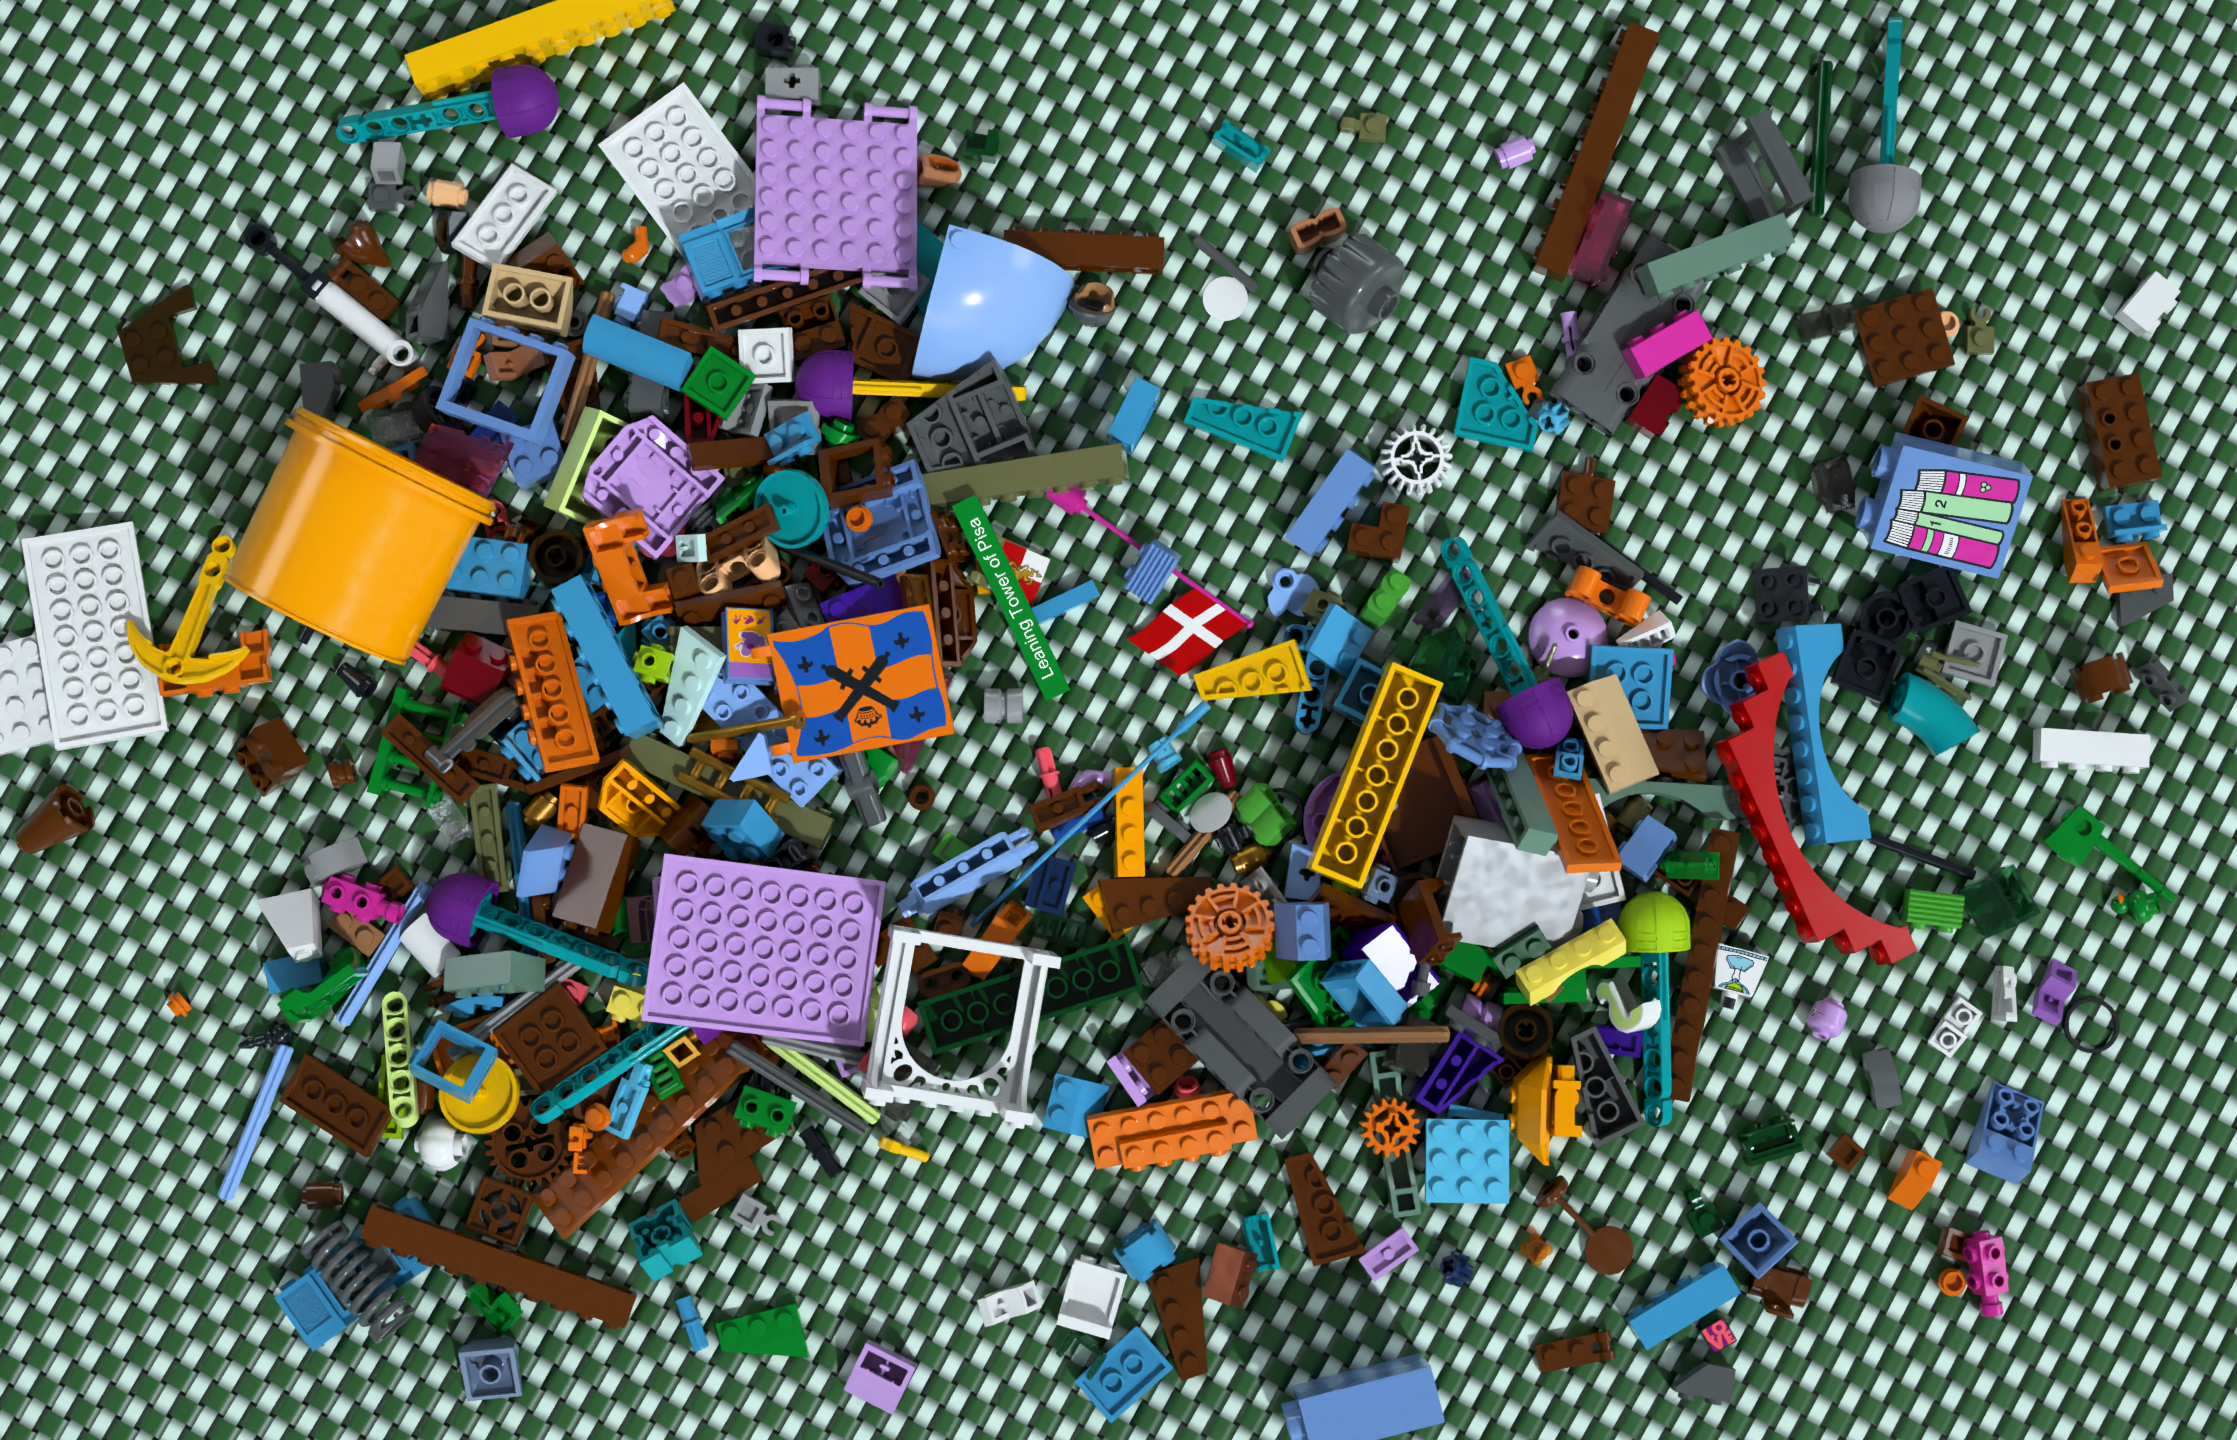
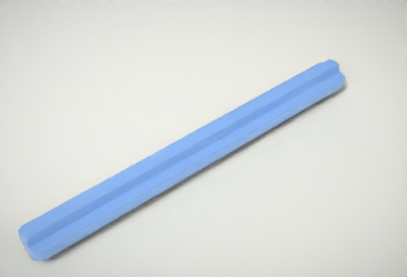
(383, 954)
(255, 1122)

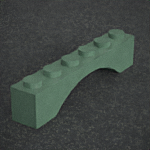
(1704, 800)
(1398, 1170)

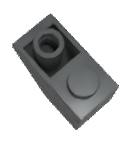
(1708, 1381)

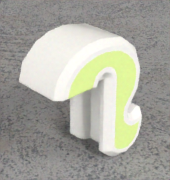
(1623, 1007)

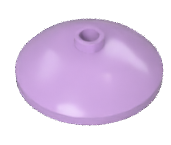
(1552, 626)

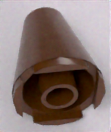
(55, 821)

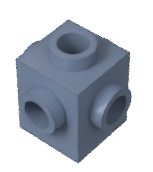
(1378, 885)

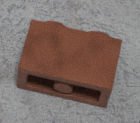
(1230, 1275)

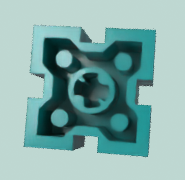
(664, 1240)

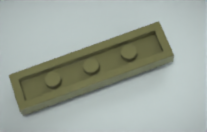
(489, 835)

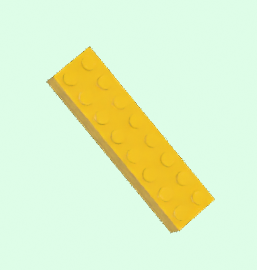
(1374, 775)

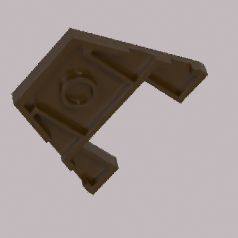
(154, 350)

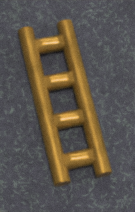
(726, 770)

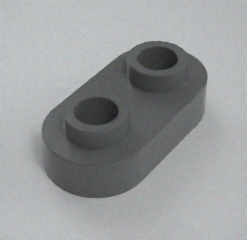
(1176, 827)

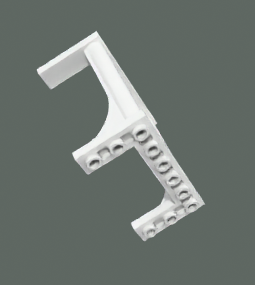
(1012, 1099)

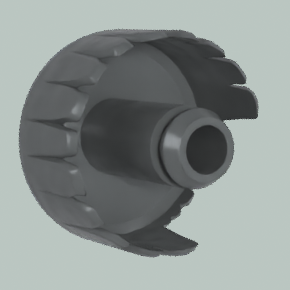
(1357, 284)

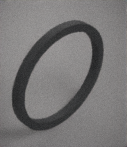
(1301, 811)
(2110, 1009)

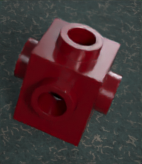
(823, 582)

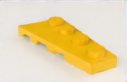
(1261, 673)

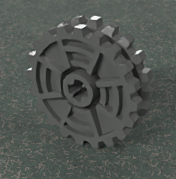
(1786, 787)

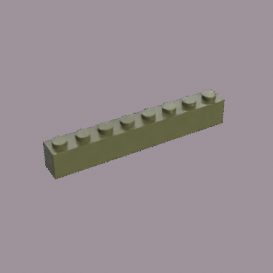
(1029, 476)
(669, 760)

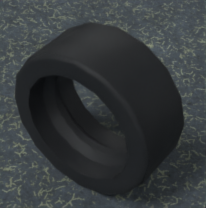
(423, 413)

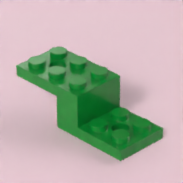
(1574, 986)

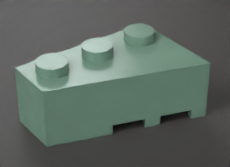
(494, 974)

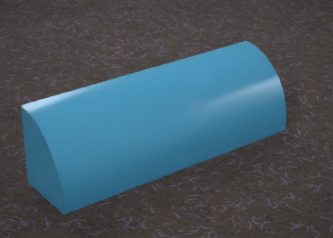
(637, 352)

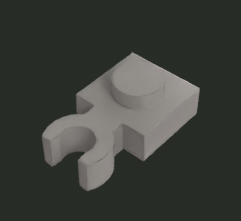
(751, 1212)

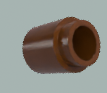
(426, 1096)
(322, 1195)

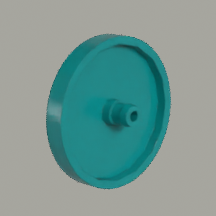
(798, 504)

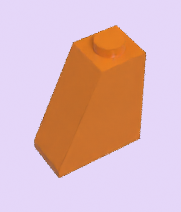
(1003, 929)

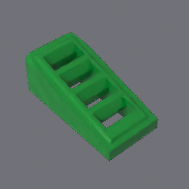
(1170, 802)
(657, 1080)

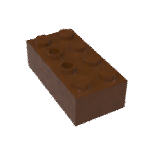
(2136, 455)

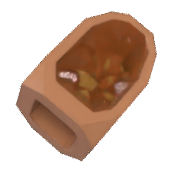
(937, 171)

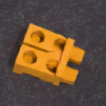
(1563, 1102)

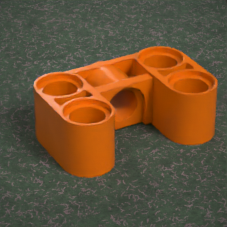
(1625, 606)

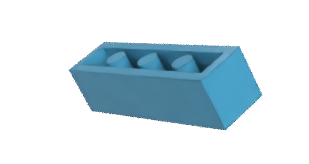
(1066, 602)

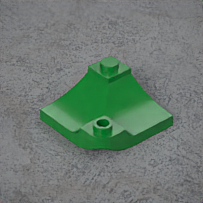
(346, 970)
(1306, 984)

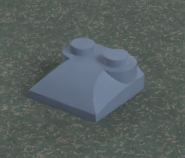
(490, 1369)

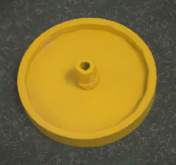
(491, 1105)

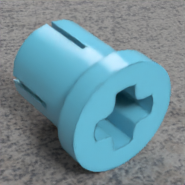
(1166, 758)

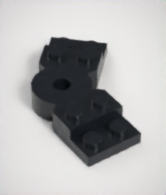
(1913, 607)

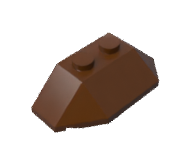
(952, 611)

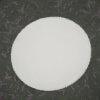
(1225, 298)
(1210, 812)

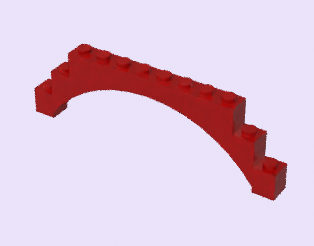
(1751, 772)

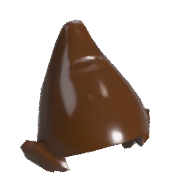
(363, 246)

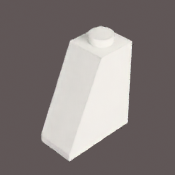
(296, 922)

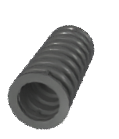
(320, 1247)

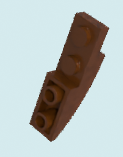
(1690, 889)

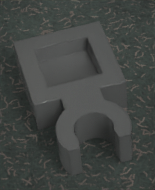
(387, 197)

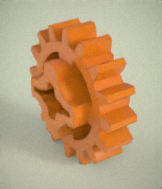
(1388, 1139)

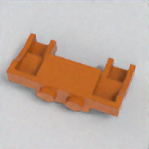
(621, 569)

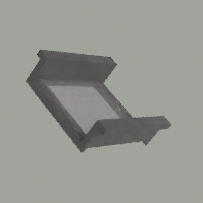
(1763, 171)

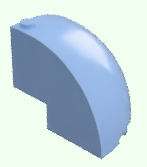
(987, 305)

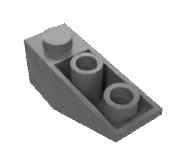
(429, 308)

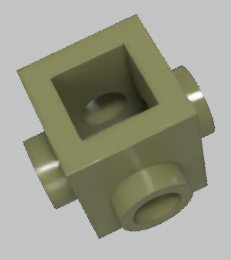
(1318, 603)

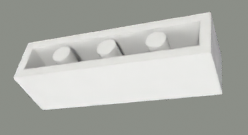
(2091, 748)

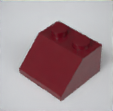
(476, 669)

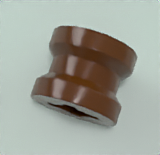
(343, 772)

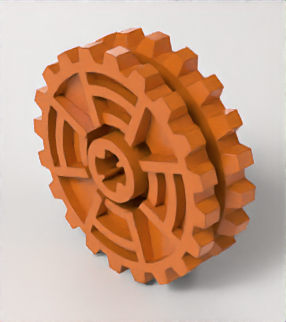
(1722, 382)
(1224, 946)

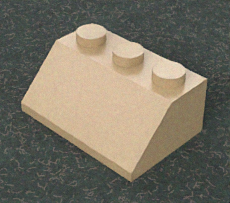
(529, 299)

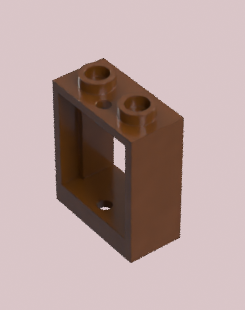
(830, 477)

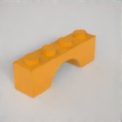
(1129, 825)

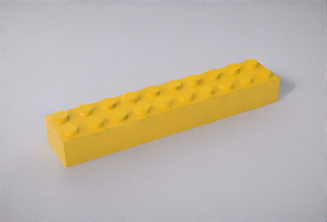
(525, 40)

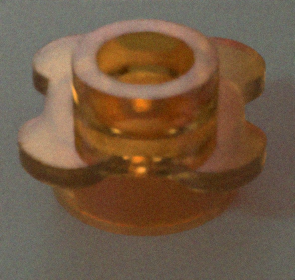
(1528, 1249)

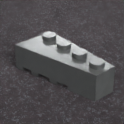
(1604, 1093)

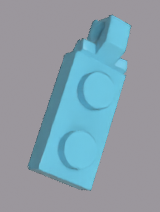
(629, 1100)

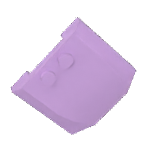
(653, 472)

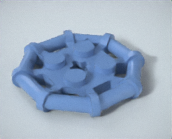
(1474, 736)

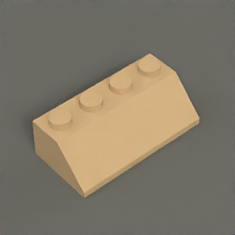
(1612, 734)

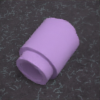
(1515, 152)

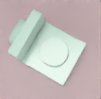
(691, 548)

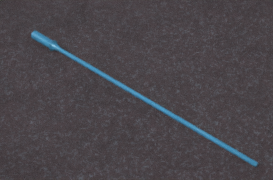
(1182, 727)

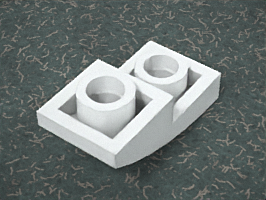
(1954, 1026)

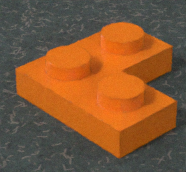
(393, 391)

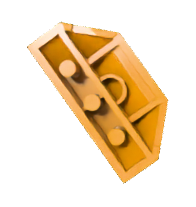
(636, 800)
(1532, 1106)

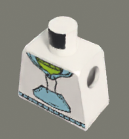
(1737, 974)

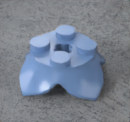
(1719, 677)

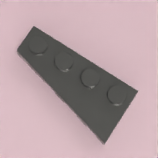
(1574, 545)

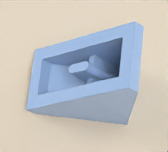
(756, 760)

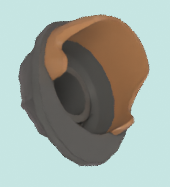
(1093, 304)

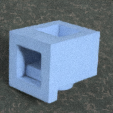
(630, 305)

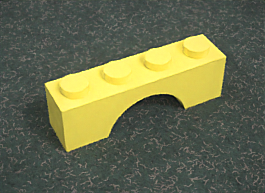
(1547, 972)

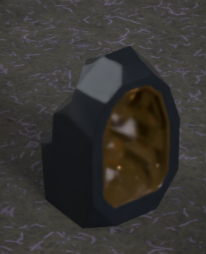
(447, 227)

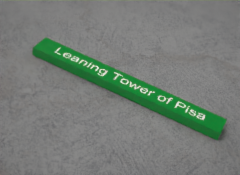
(1011, 597)

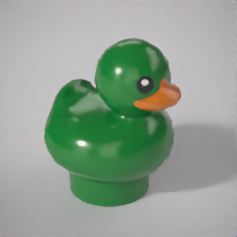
(2141, 904)

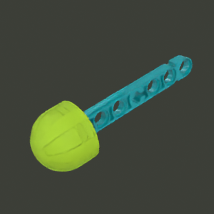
(1654, 927)

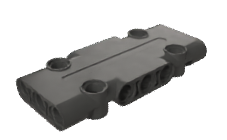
(1618, 319)
(1242, 1044)

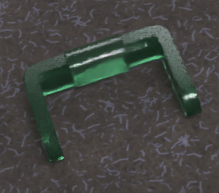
(1090, 1344)

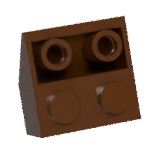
(548, 257)
(814, 328)
(271, 756)

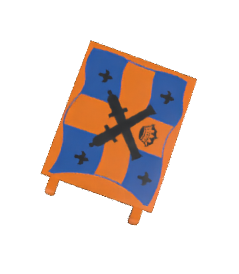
(860, 683)

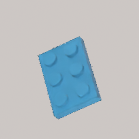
(1126, 1374)

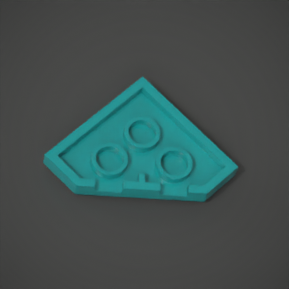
(1493, 410)

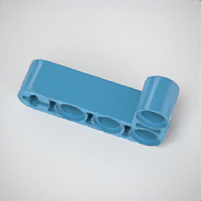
(1318, 682)

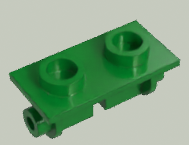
(1691, 865)

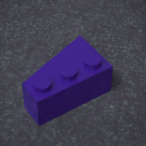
(1452, 1071)

